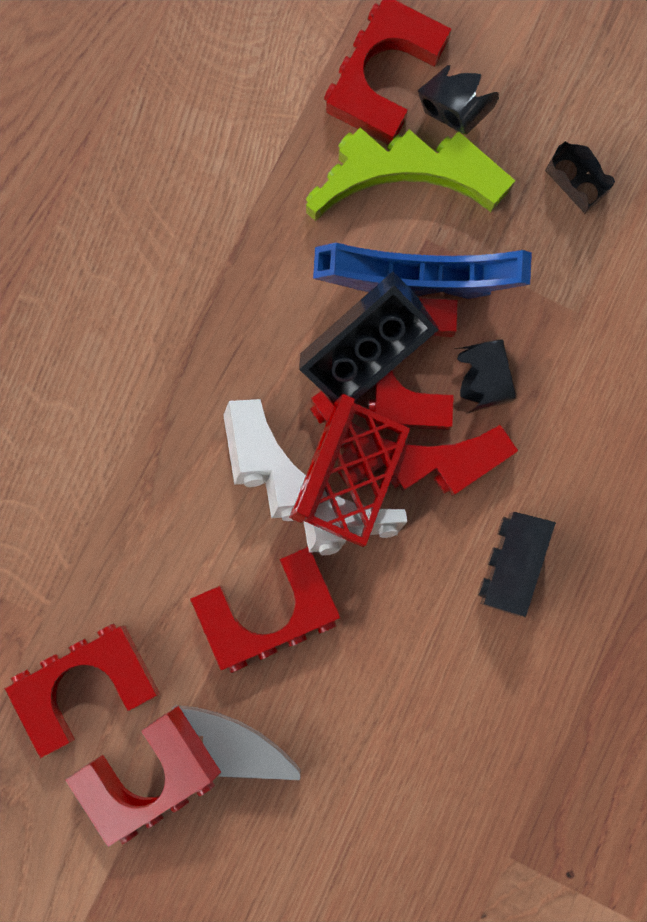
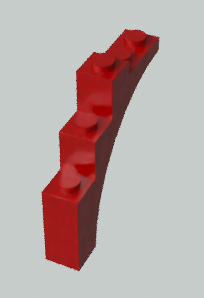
(454, 464)

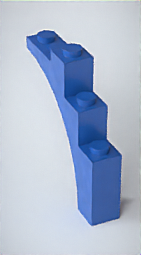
(424, 274)

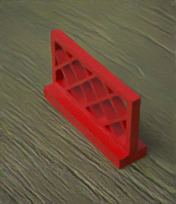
(322, 467)

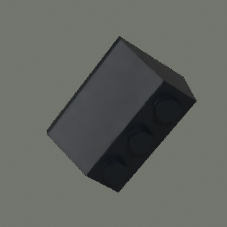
(516, 563)

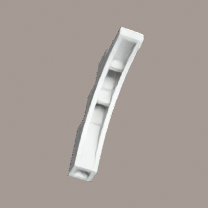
(260, 460)

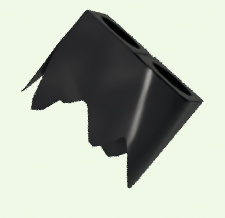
(455, 100)
(585, 162)
(489, 378)

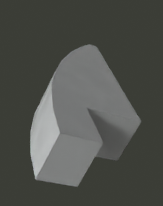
(240, 748)

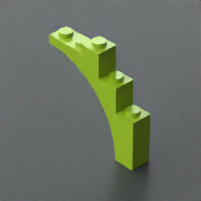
(367, 164)

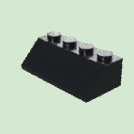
(368, 340)

